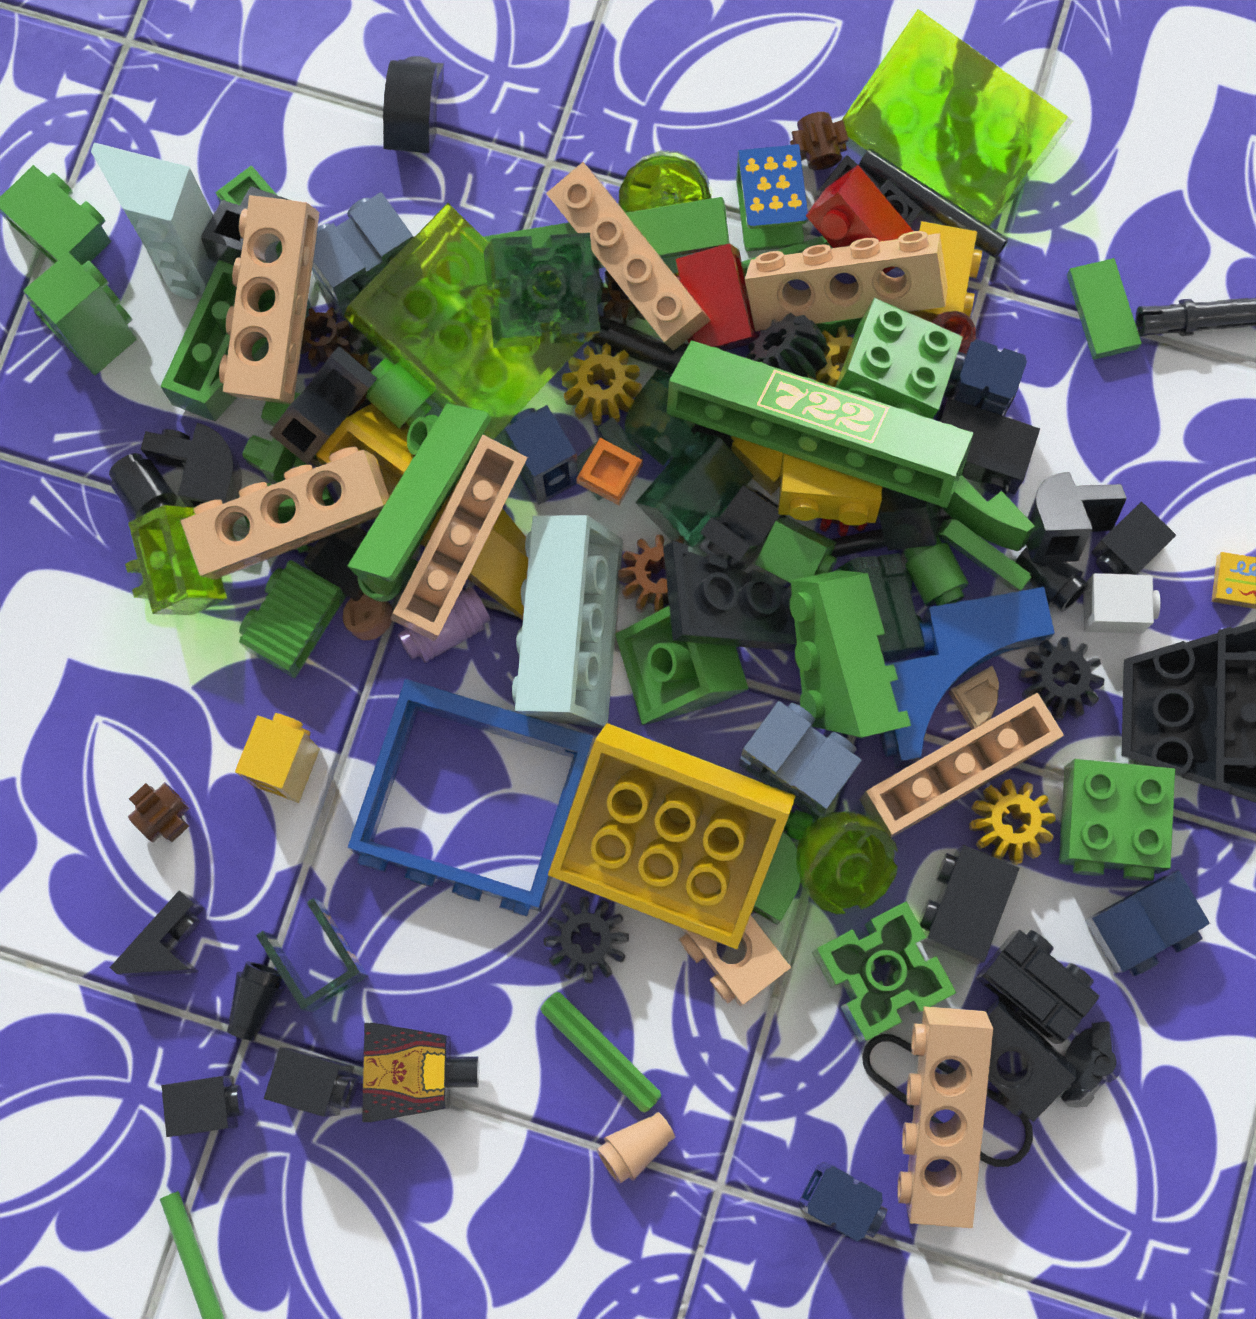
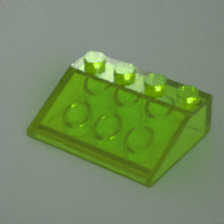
(954, 119)
(435, 321)

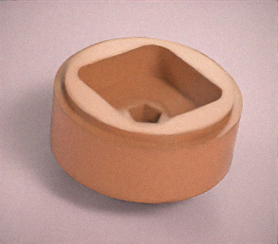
(367, 617)

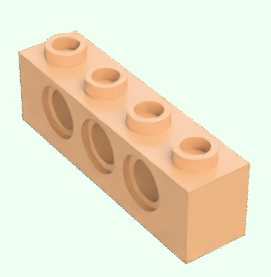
(628, 256)
(828, 299)
(283, 325)
(211, 527)
(458, 538)
(962, 766)
(745, 979)
(950, 1194)

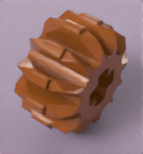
(639, 575)

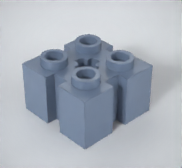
(357, 249)
(799, 758)

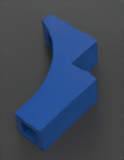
(959, 640)

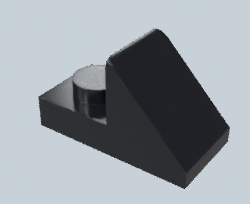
(152, 948)

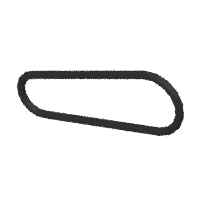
(947, 1069)

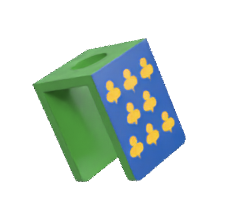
(771, 197)

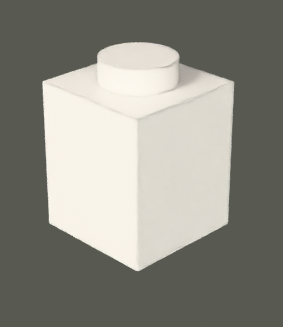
(1120, 603)

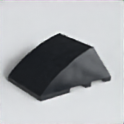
(1196, 710)

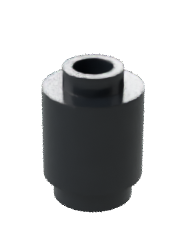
(140, 485)

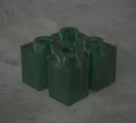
(560, 267)

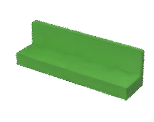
(418, 497)

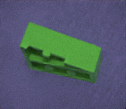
(82, 312)
(194, 372)
(841, 656)

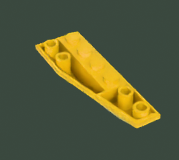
(503, 558)

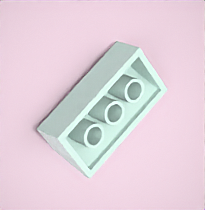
(165, 212)
(568, 621)

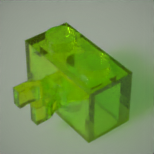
(168, 565)

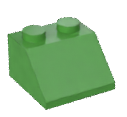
(673, 675)

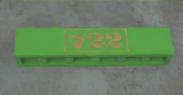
(819, 423)

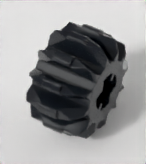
(792, 346)
(1079, 685)
(598, 927)

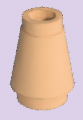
(635, 1147)

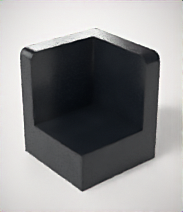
(331, 557)

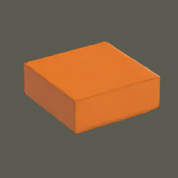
(609, 471)

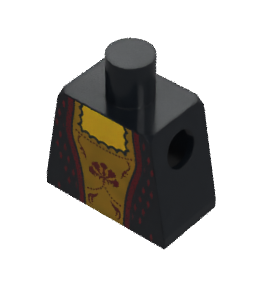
(411, 1072)

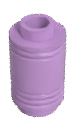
(463, 622)

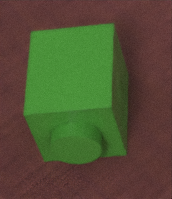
(796, 551)

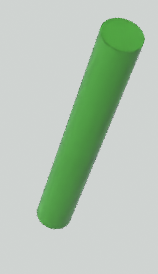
(191, 1256)

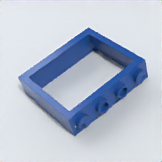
(489, 718)

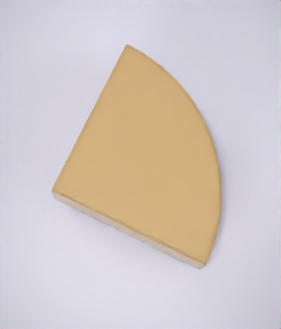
(977, 697)

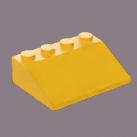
(671, 835)

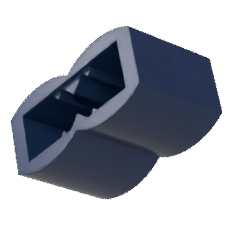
(1148, 923)

